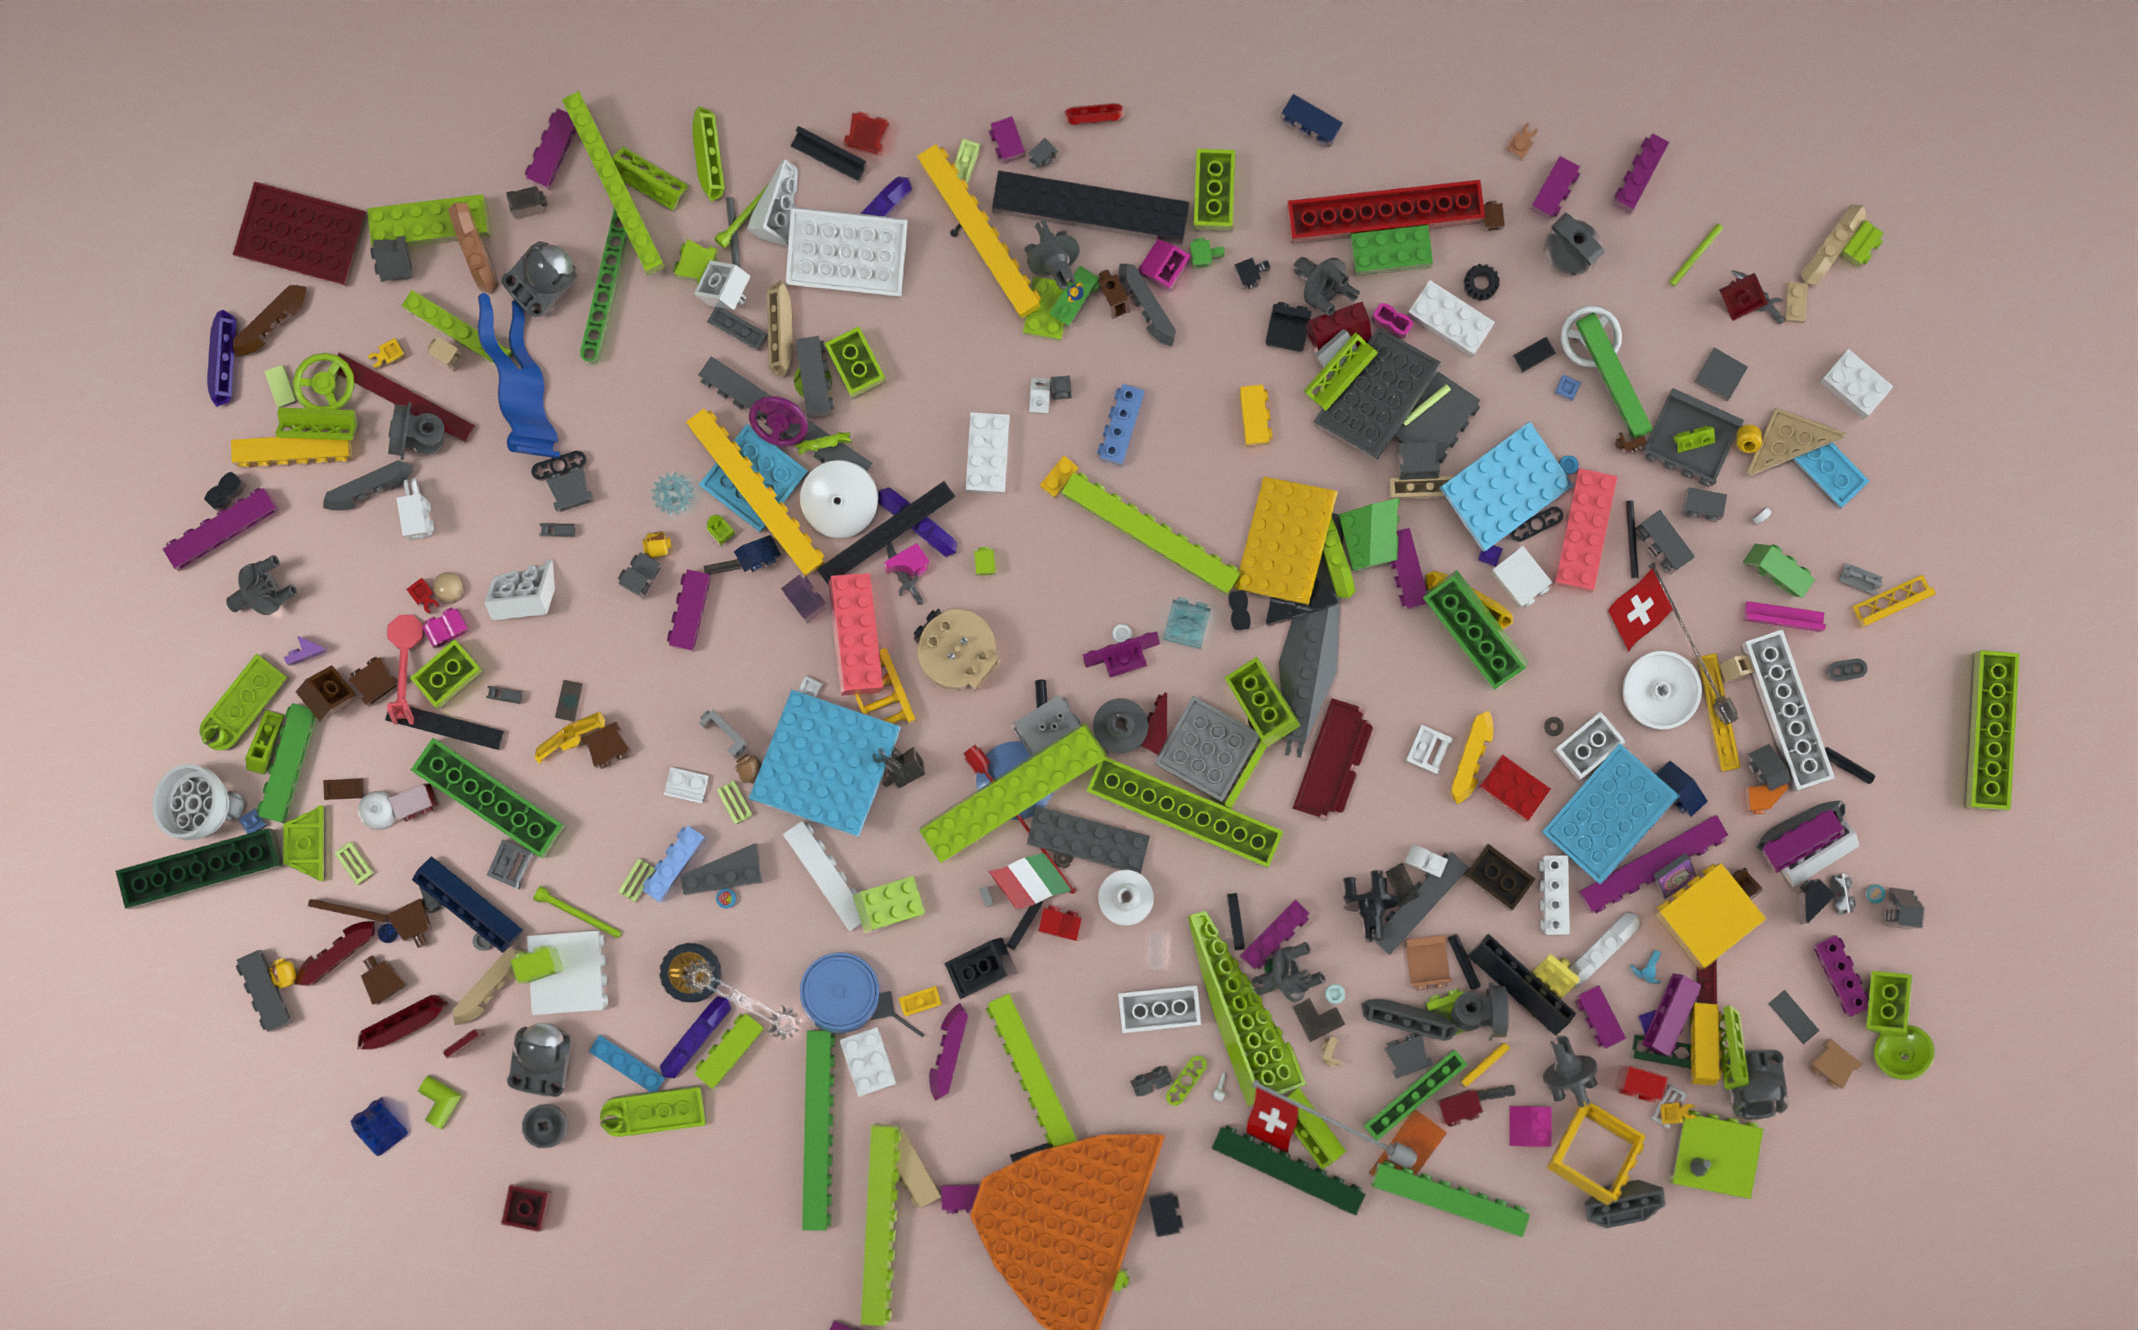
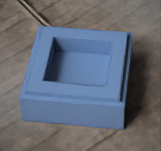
(1567, 387)

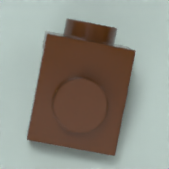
(1634, 445)
(1747, 883)

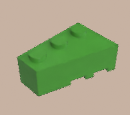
(1780, 569)

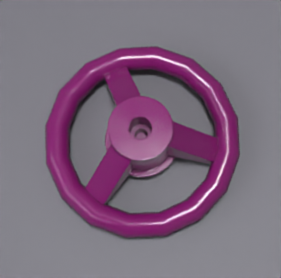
(780, 415)

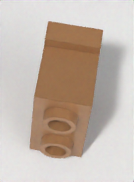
(1834, 1064)

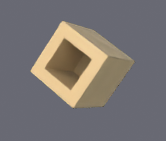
(1736, 668)

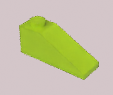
(264, 742)

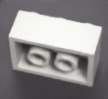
(1856, 384)
(1589, 746)
(868, 1061)

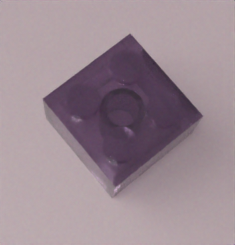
(803, 598)

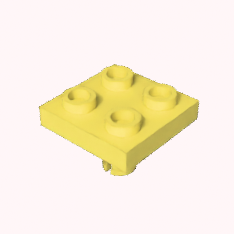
(1556, 975)

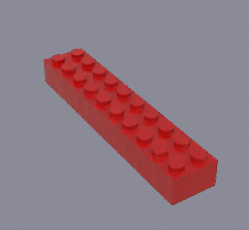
(1384, 210)

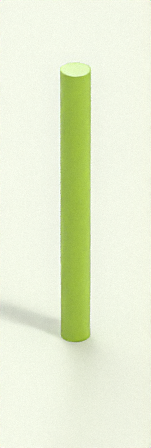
(1696, 254)

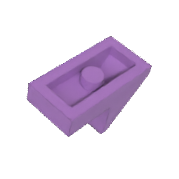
(308, 651)

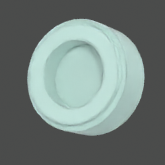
(1335, 994)

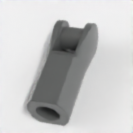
(560, 530)
(507, 695)

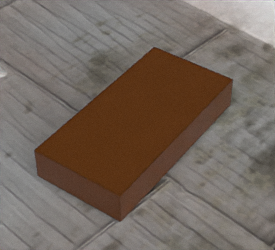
(343, 789)

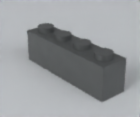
(814, 377)
(266, 996)

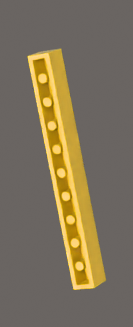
(978, 230)
(754, 491)

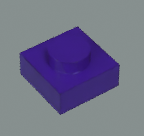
(1490, 556)
(1646, 1019)

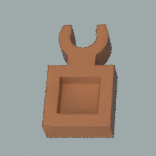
(1520, 143)

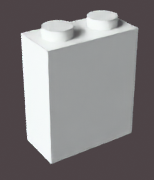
(1522, 577)

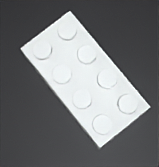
(1450, 319)
(987, 453)
(1159, 1009)

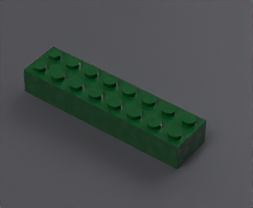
(199, 868)

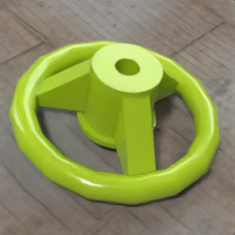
(323, 382)

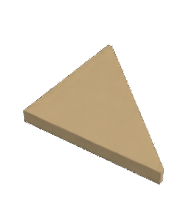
(1790, 437)

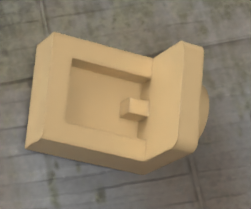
(1328, 1047)

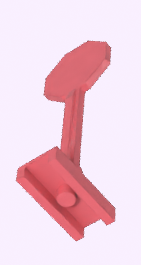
(404, 634)

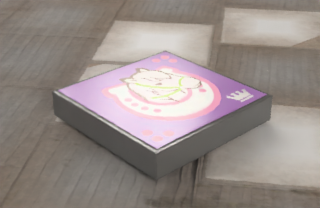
(1674, 875)

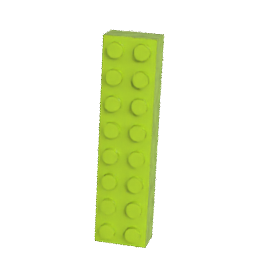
(1992, 730)

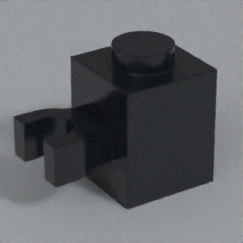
(1249, 273)

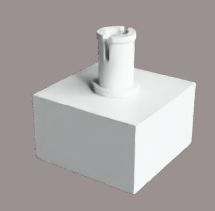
(722, 285)

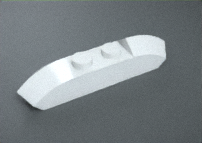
(1605, 946)

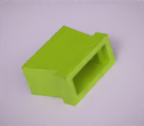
(693, 261)

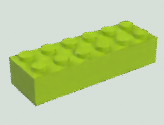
(425, 220)

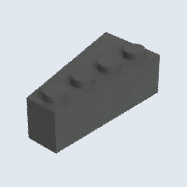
(730, 871)

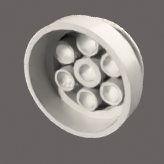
(190, 802)

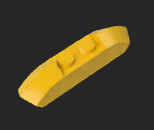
(1498, 611)
(1463, 781)

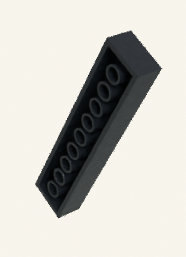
(1090, 207)

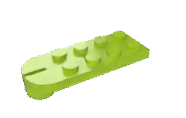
(241, 704)
(653, 1112)

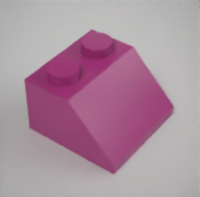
(1530, 1126)

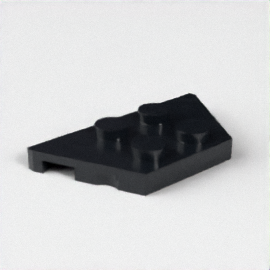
(1284, 610)

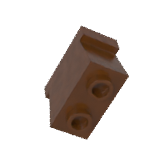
(373, 680)
(606, 745)

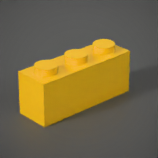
(1255, 415)

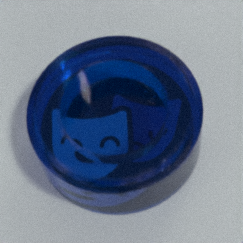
(387, 933)

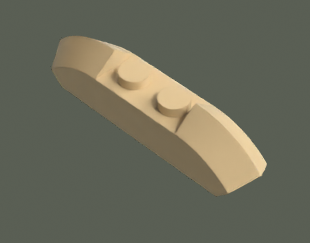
(1834, 244)
(779, 329)
(470, 1005)

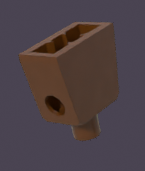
(1113, 294)
(411, 922)
(381, 980)

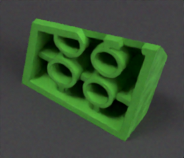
(1371, 534)

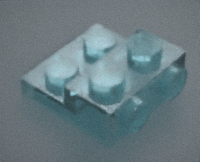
(1187, 623)

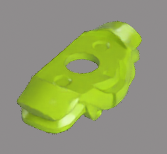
(824, 442)

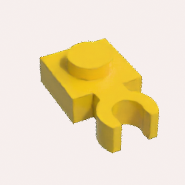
(388, 352)
(1674, 1113)

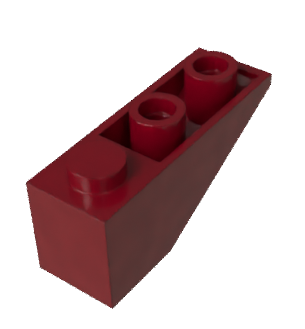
(1157, 726)

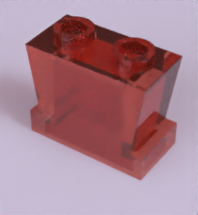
(867, 133)

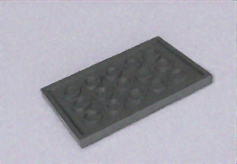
(1380, 396)

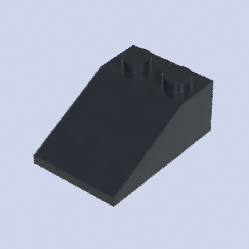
(981, 967)

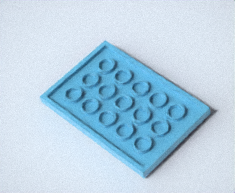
(1506, 486)
(1610, 813)

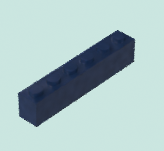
(467, 904)

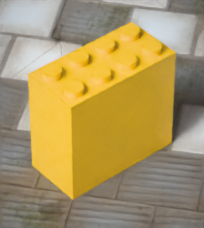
(1709, 915)

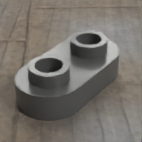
(1846, 670)

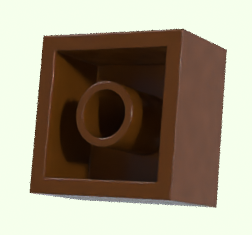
(325, 693)

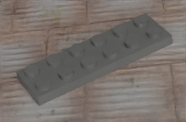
(1087, 840)

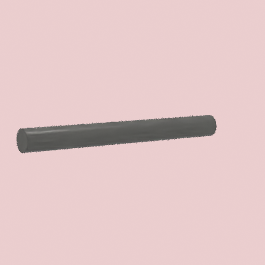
(734, 240)

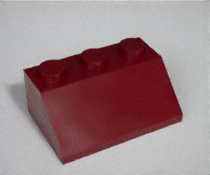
(1351, 318)

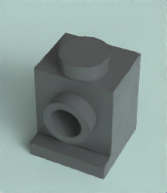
(1042, 154)
(1061, 387)

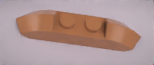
(472, 247)

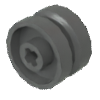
(533, 1126)

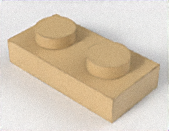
(1796, 302)

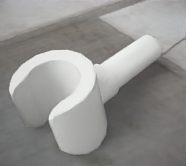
(1218, 1093)

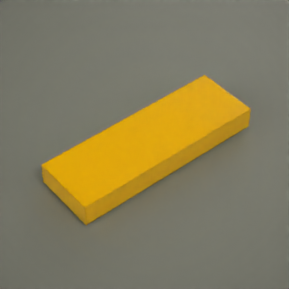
(1484, 1064)

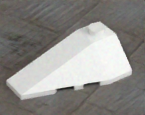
(773, 212)

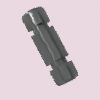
(1495, 1093)

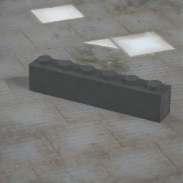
(1408, 916)

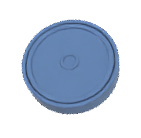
(839, 992)

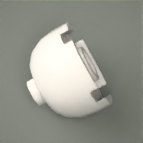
(376, 810)

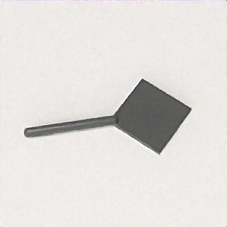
(886, 1009)

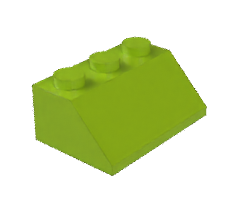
(1889, 1003)

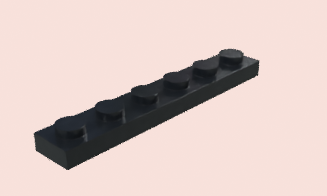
(453, 728)

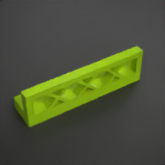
(646, 181)
(1342, 374)
(317, 421)
(1244, 777)
(1735, 1049)

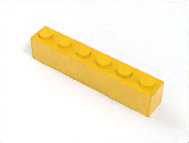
(284, 450)

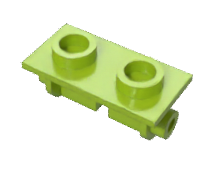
(1700, 437)

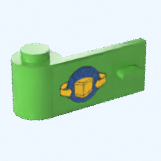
(1074, 296)

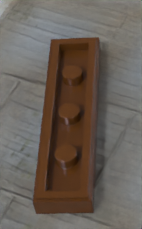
(348, 910)

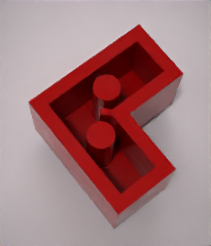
(1059, 923)

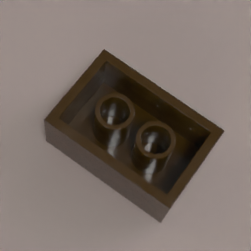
(1499, 877)

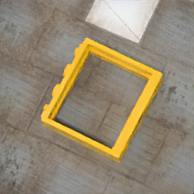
(1613, 1125)

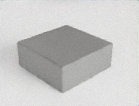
(986, 896)

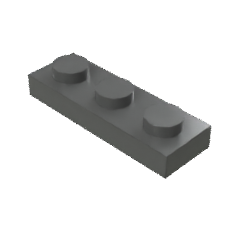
(737, 328)

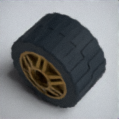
(673, 969)

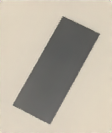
(1794, 1017)

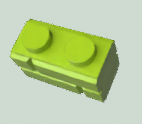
(1862, 243)

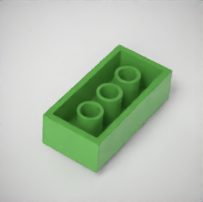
(1391, 250)

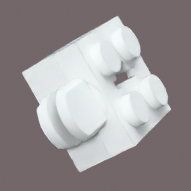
(414, 513)

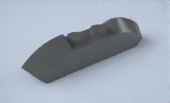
(1160, 325)
(359, 489)
(1793, 823)
(1409, 1018)

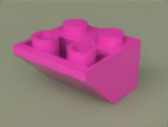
(1164, 264)

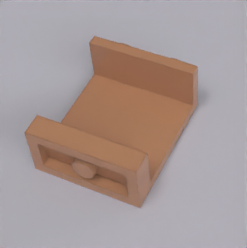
(1427, 962)

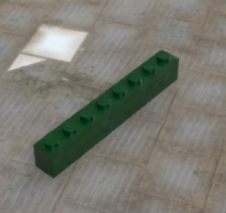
(1287, 1170)

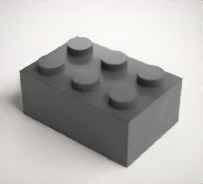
(1664, 542)

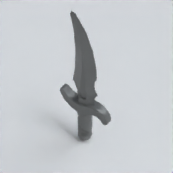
(1770, 307)
(904, 577)

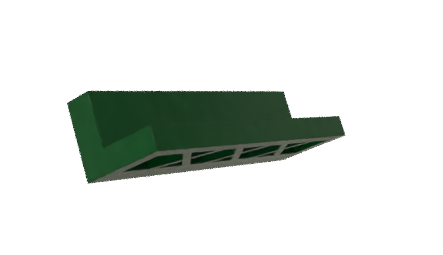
(1674, 1061)

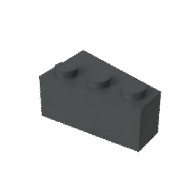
(1903, 910)

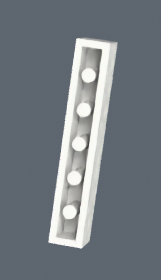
(824, 873)

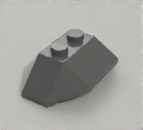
(1635, 1204)

